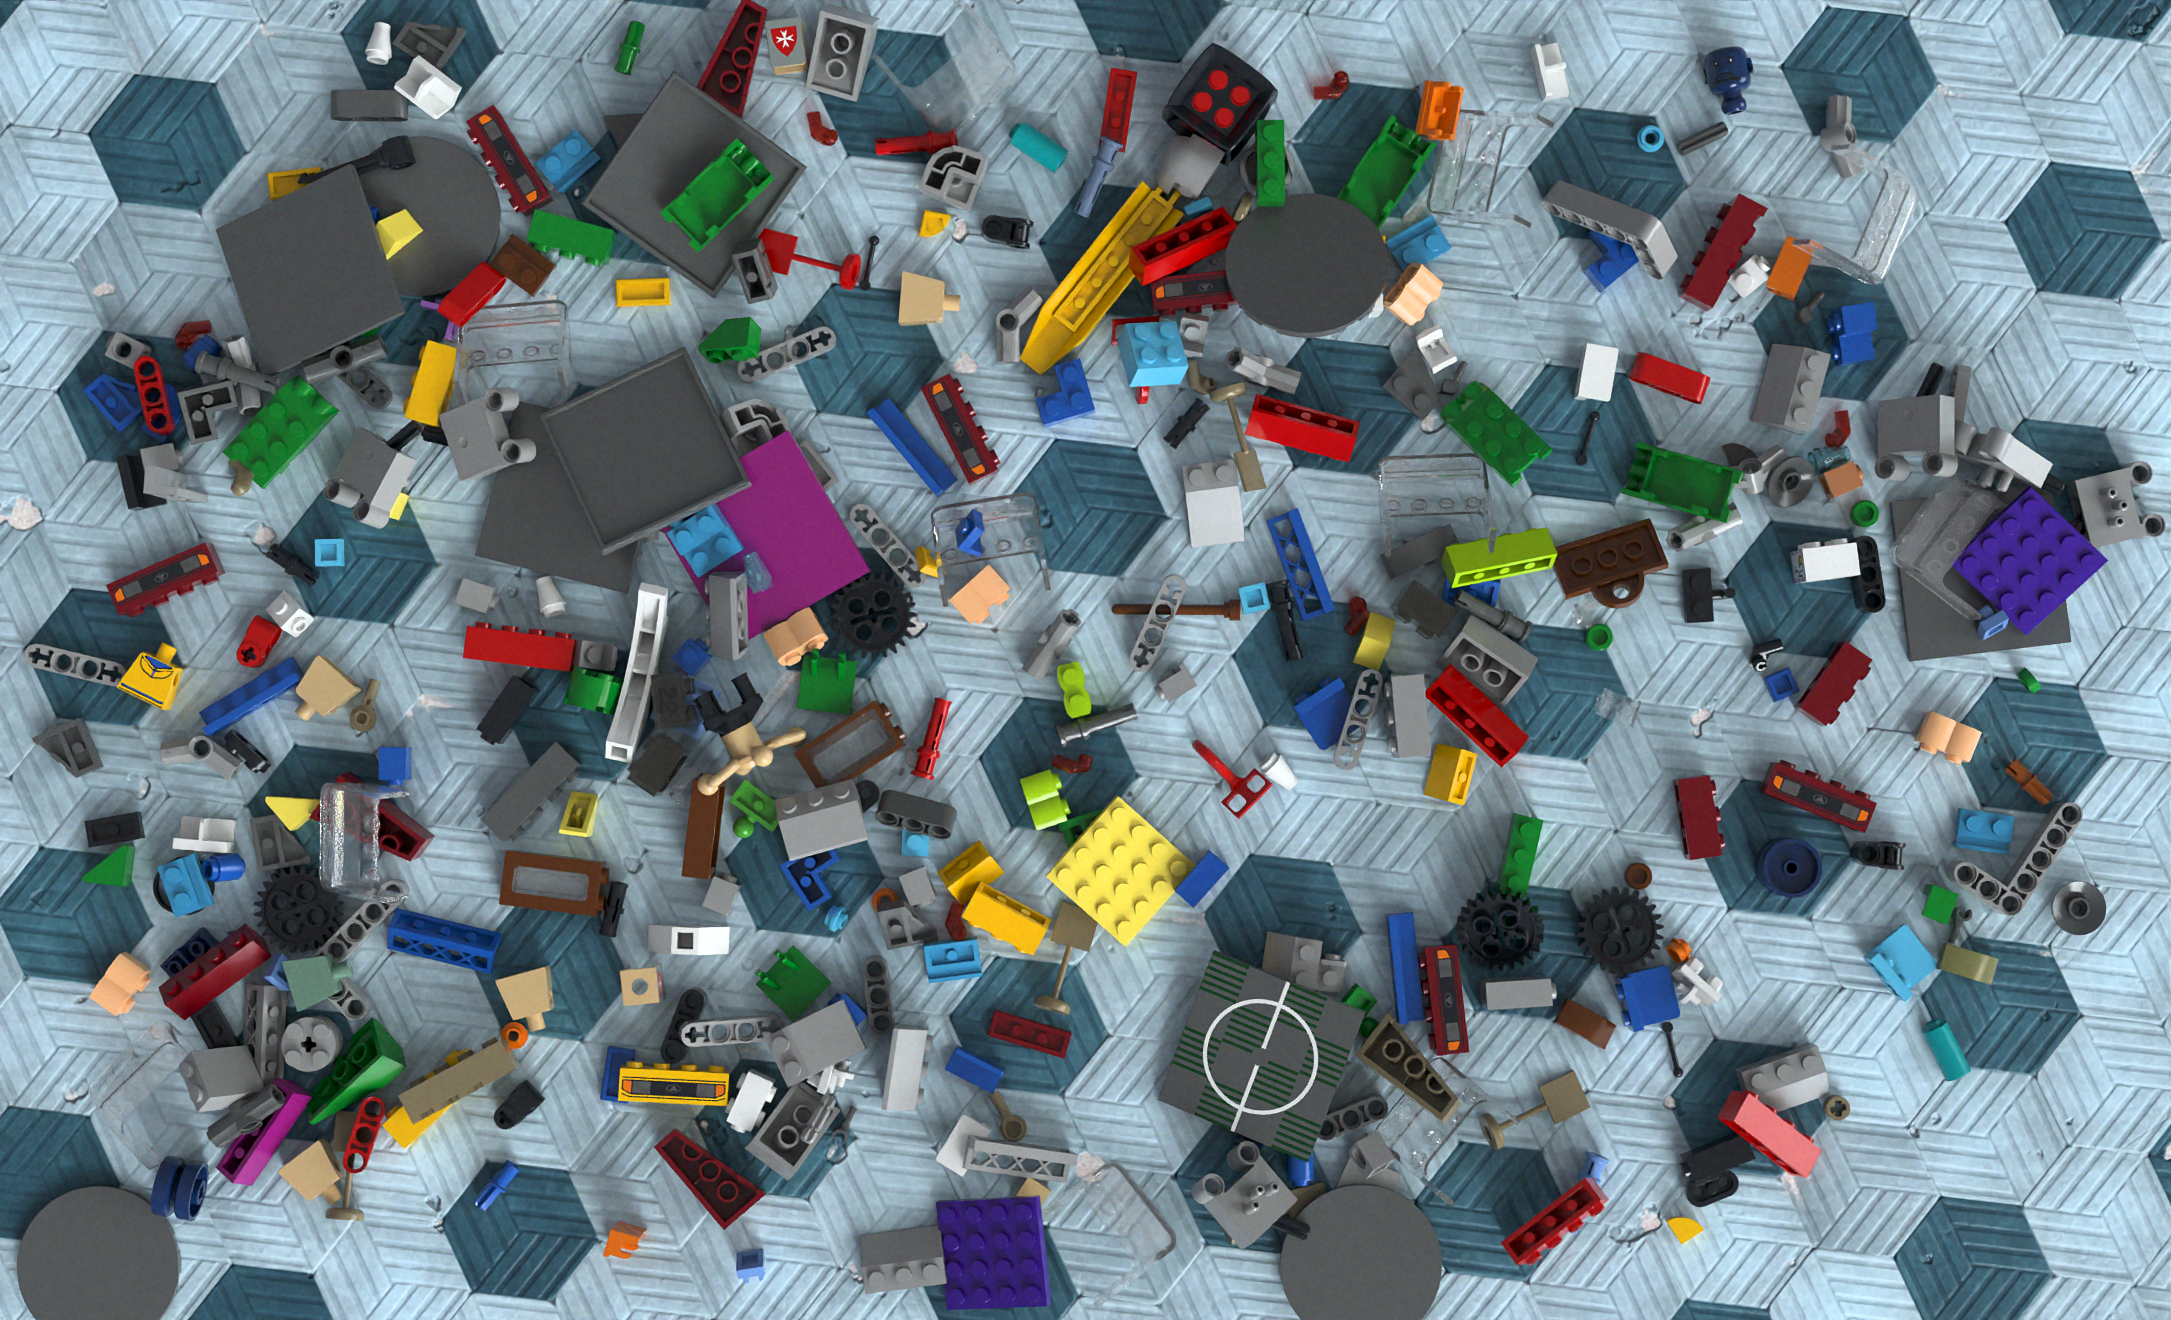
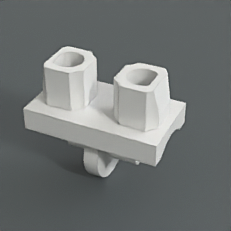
(1693, 986)
(831, 1077)

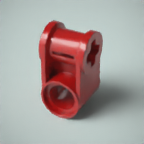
(260, 640)

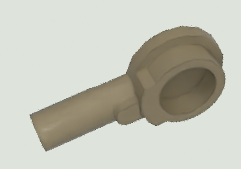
(364, 716)
(1013, 1126)

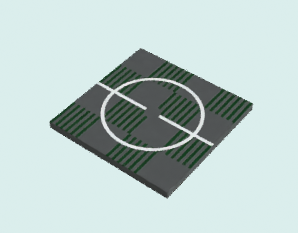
(1261, 1055)

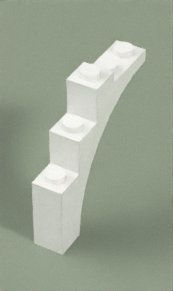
(643, 661)

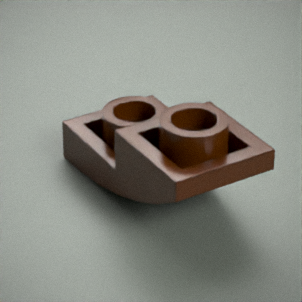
(1585, 1023)

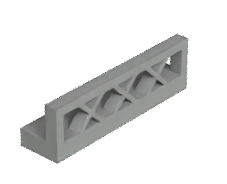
(170, 485)
(270, 1026)
(1020, 1150)

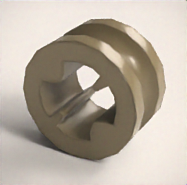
(1830, 1102)

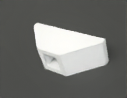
(688, 939)

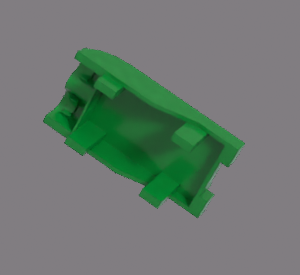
(1386, 171)
(718, 194)
(281, 430)
(1494, 432)
(1682, 482)

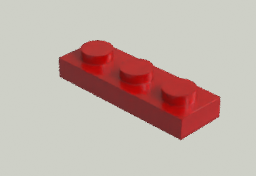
(1118, 105)

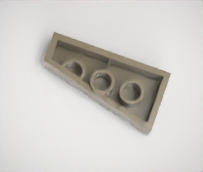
(1402, 1065)
(458, 1080)

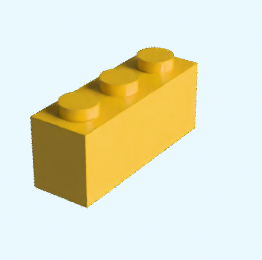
(431, 384)
(1006, 919)

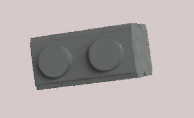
(754, 271)

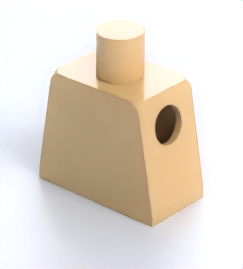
(924, 300)
(324, 689)
(528, 995)
(315, 1172)

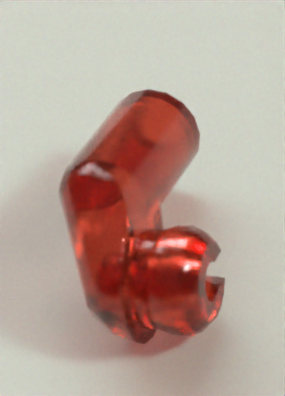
(1334, 89)
(820, 133)
(189, 332)
(1842, 430)
(1359, 615)
(1071, 766)
(954, 923)

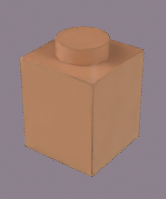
(1841, 480)

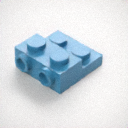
(705, 539)

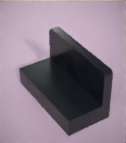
(132, 479)

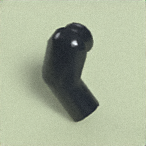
(1761, 654)

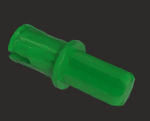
(630, 47)

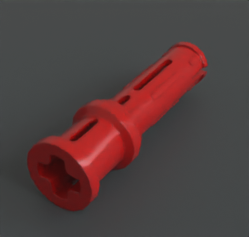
(929, 142)
(929, 750)

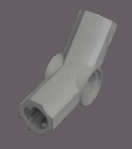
(1839, 132)
(1009, 339)
(1262, 371)
(248, 397)
(1759, 470)
(1700, 529)
(1052, 643)
(188, 750)

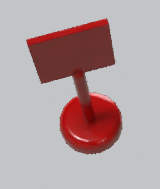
(780, 253)

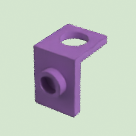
(451, 328)

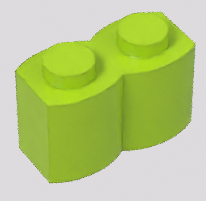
(1072, 683)
(1044, 799)

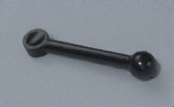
(865, 284)
(1582, 459)
(1668, 1027)

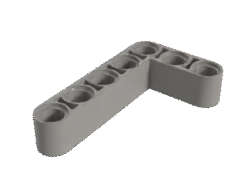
(1617, 221)
(2023, 865)
(352, 944)

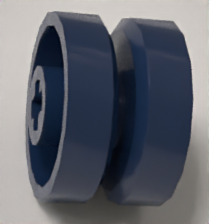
(1772, 865)
(179, 1188)

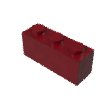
(1834, 684)
(1698, 817)

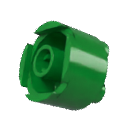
(593, 690)

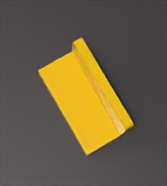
(1450, 774)
(968, 870)

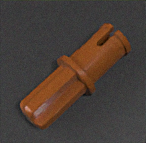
(2029, 782)

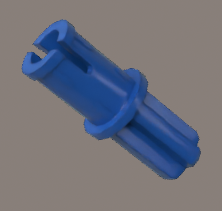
(496, 1185)

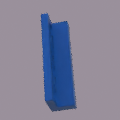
(912, 447)
(1310, 562)
(251, 696)
(443, 936)
(1404, 967)

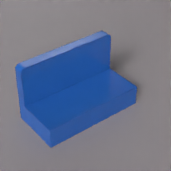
(1201, 878)
(974, 1069)

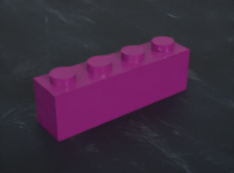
(252, 1151)

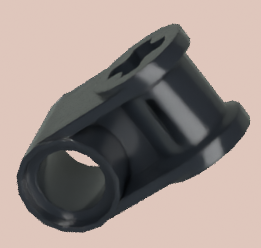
(1009, 231)
(1883, 854)
(520, 1103)

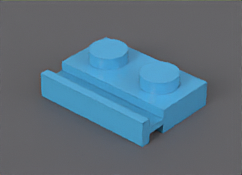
(568, 161)
(1418, 244)
(1983, 831)
(185, 885)
(952, 959)

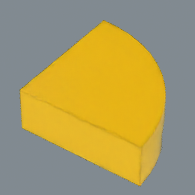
(933, 223)
(925, 562)
(1684, 1228)

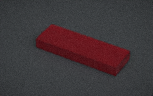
(1029, 1033)

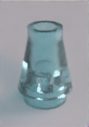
(1828, 458)
(756, 573)

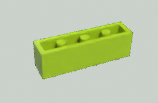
(1512, 556)

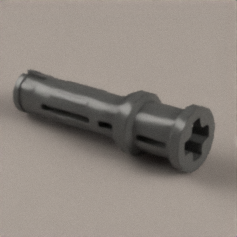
(225, 369)
(1503, 620)
(1084, 727)

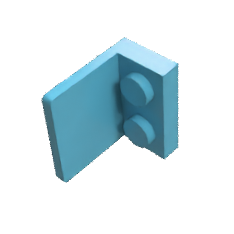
(1901, 962)

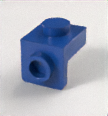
(969, 533)

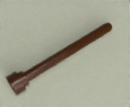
(1229, 609)

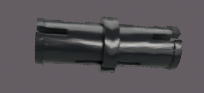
(1186, 423)
(293, 565)
(613, 909)

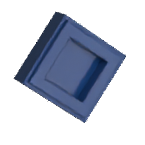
(1781, 684)

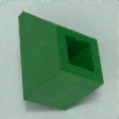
(732, 340)

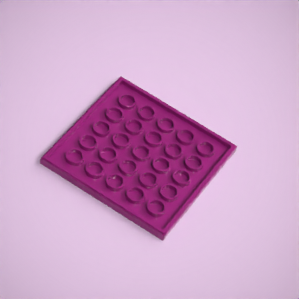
(793, 531)

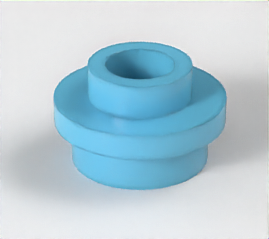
(1656, 133)
(836, 918)

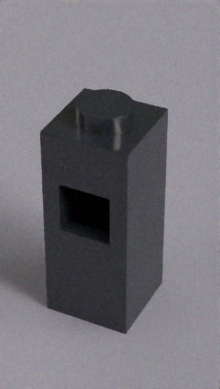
(507, 710)
(1716, 1157)

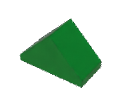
(115, 869)

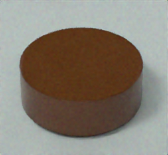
(1638, 876)

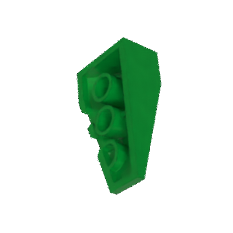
(365, 1067)

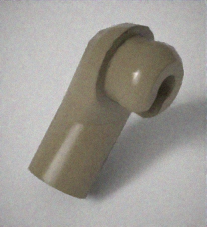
(1198, 381)
(242, 479)

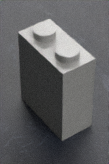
(1516, 992)
(220, 1077)

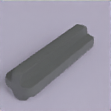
(1702, 138)

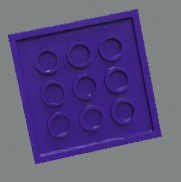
(2028, 560)
(994, 1252)

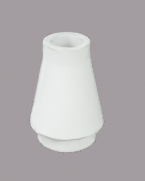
(379, 45)
(550, 599)
(1276, 769)

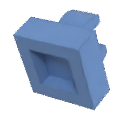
(1990, 622)
(275, 973)
(750, 1264)

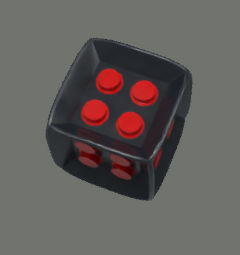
(1220, 101)

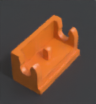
(1439, 110)
(1788, 270)
(623, 1236)

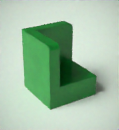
(1939, 903)

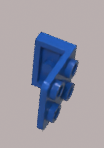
(1325, 712)
(1647, 997)

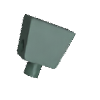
(315, 978)

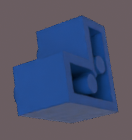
(1616, 260)
(1851, 333)
(1072, 401)
(806, 877)

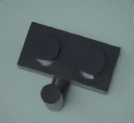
(1699, 595)

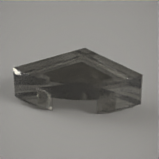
(1736, 453)

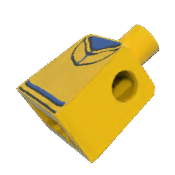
(153, 677)

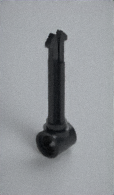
(394, 153)

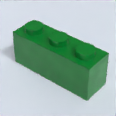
(1270, 163)
(571, 238)
(1519, 854)

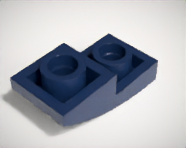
(189, 952)

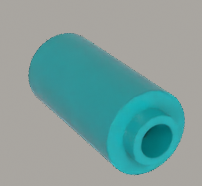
(1038, 146)
(1945, 1049)

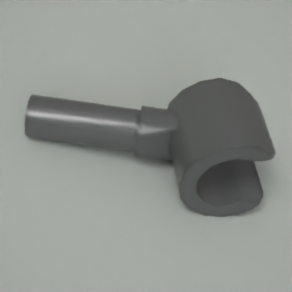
(1805, 314)
(1450, 386)
(1958, 922)
(845, 1125)

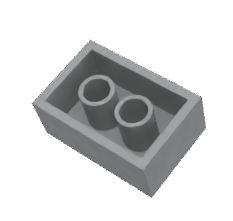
(1406, 716)

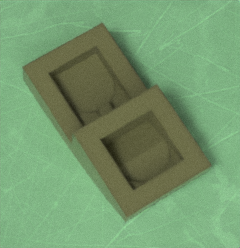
(1967, 963)

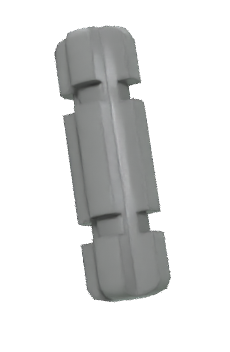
(818, 1119)

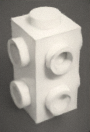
(746, 1110)

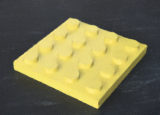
(1120, 870)

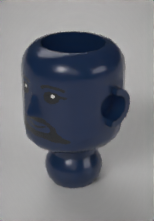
(1727, 75)

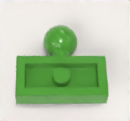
(757, 807)

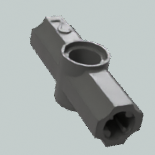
(329, 364)
(245, 1116)

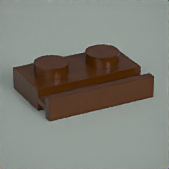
(522, 265)

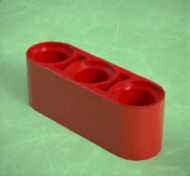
(472, 294)
(1669, 378)
(145, 386)
(354, 1144)

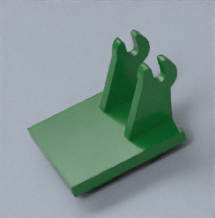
(827, 683)
(792, 982)

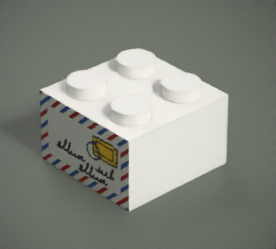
(1826, 562)

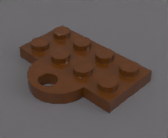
(1610, 562)

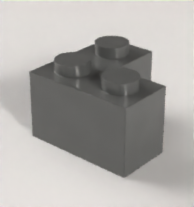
(199, 403)

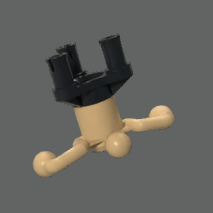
(740, 734)

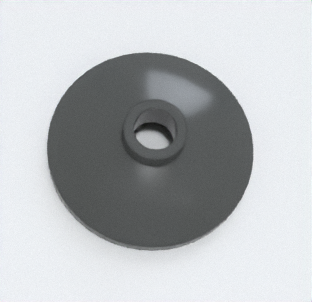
(1790, 481)
(2091, 910)

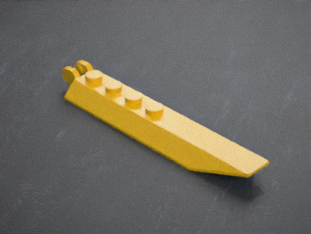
(1097, 278)

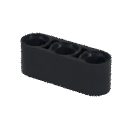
(1875, 585)
(686, 1012)

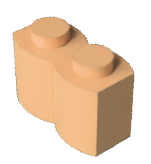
(1412, 294)
(980, 595)
(796, 637)
(1948, 737)
(121, 983)

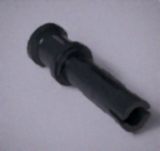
(1283, 607)

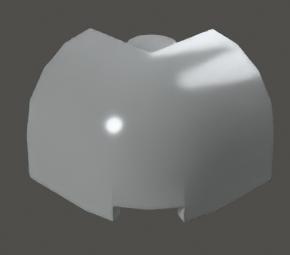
(1187, 165)
(954, 176)
(752, 424)

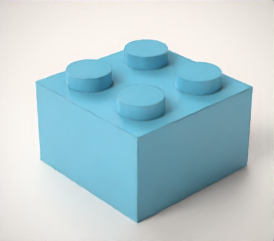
(1152, 353)

